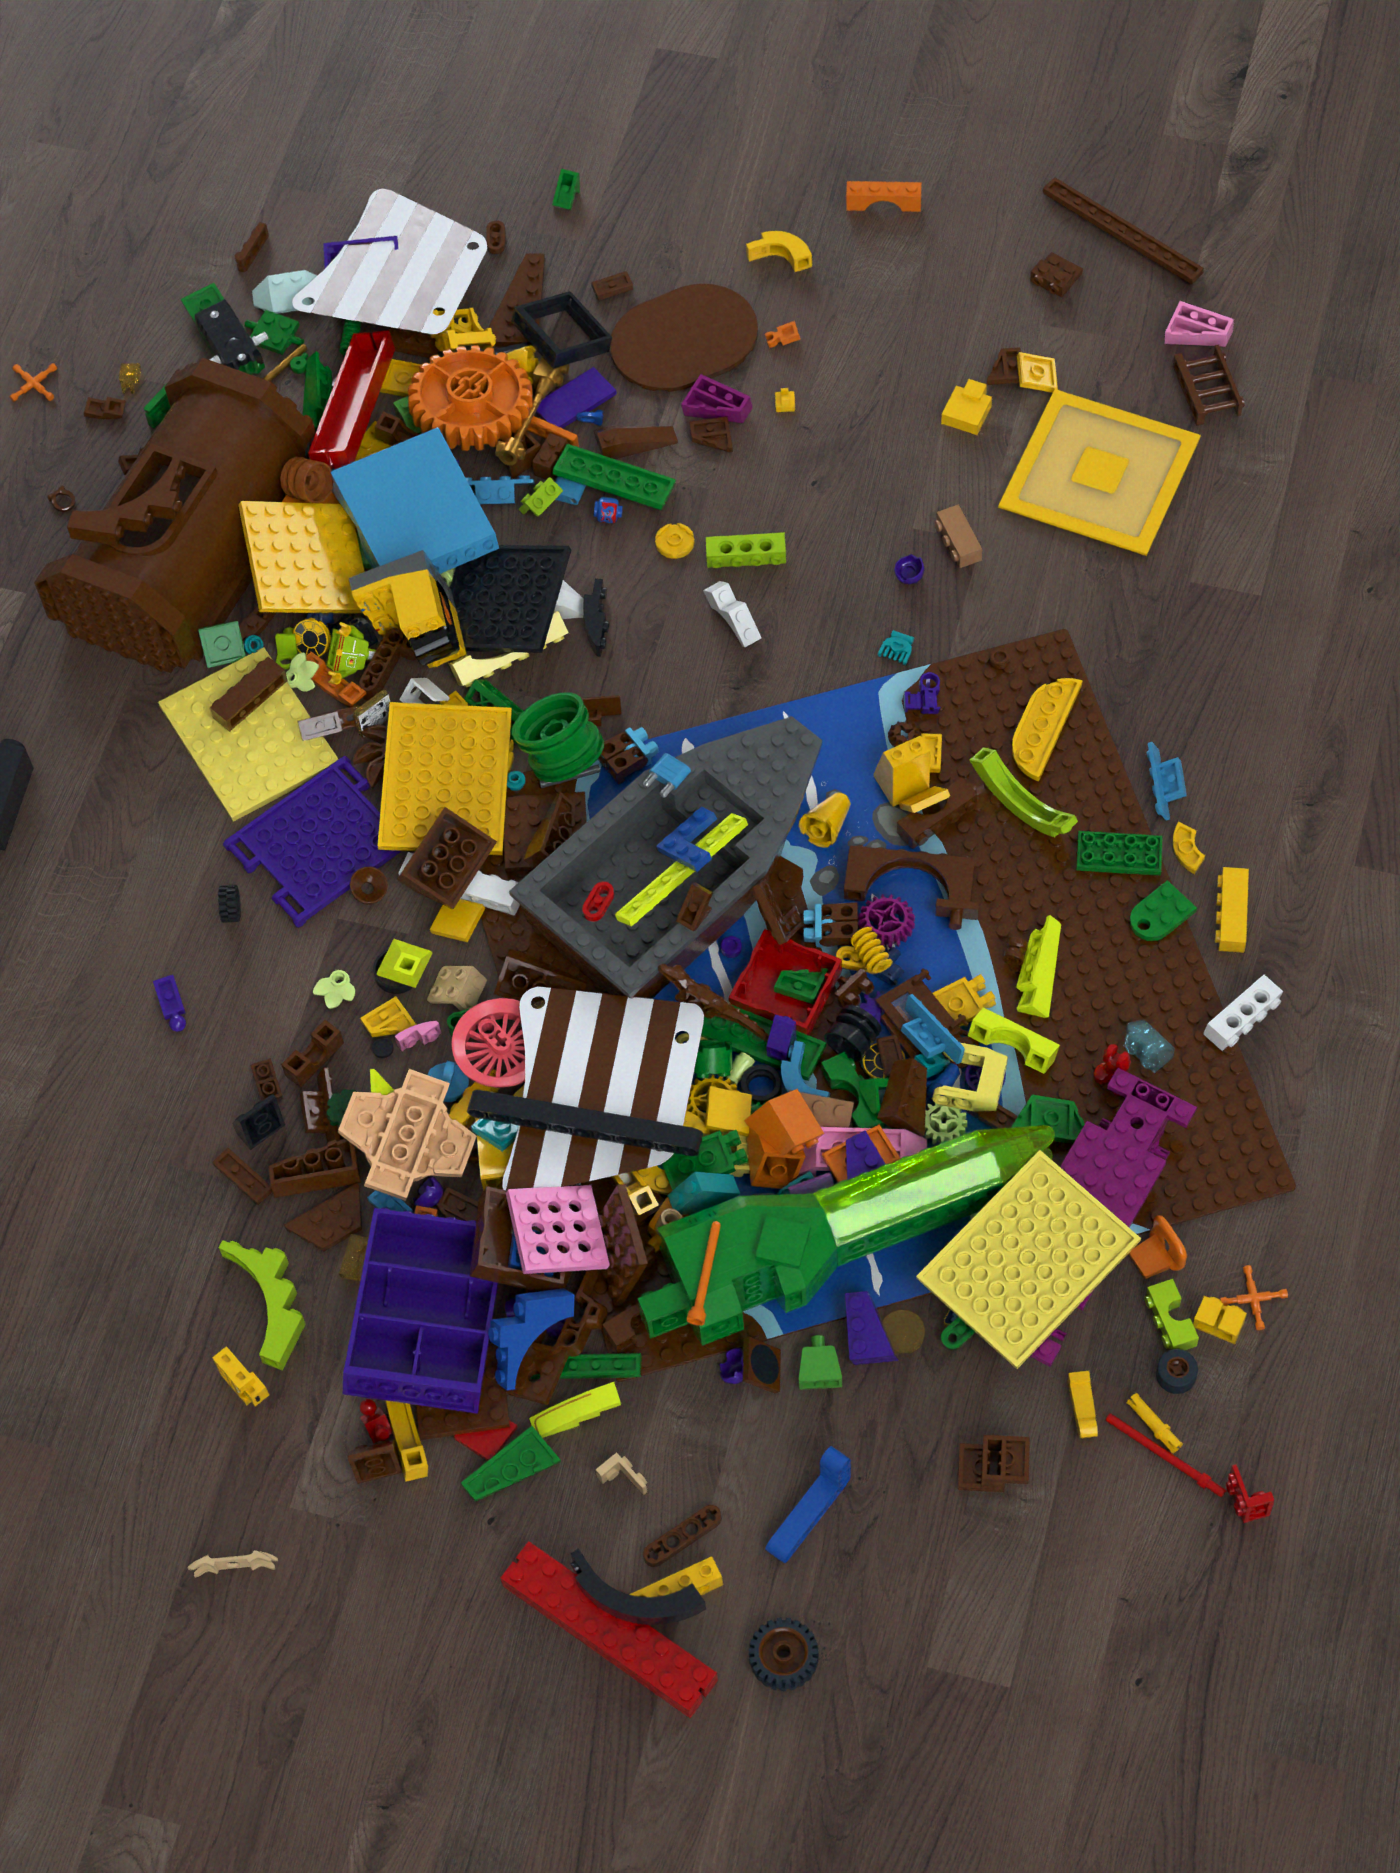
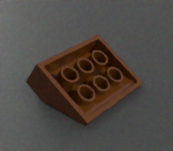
(447, 859)

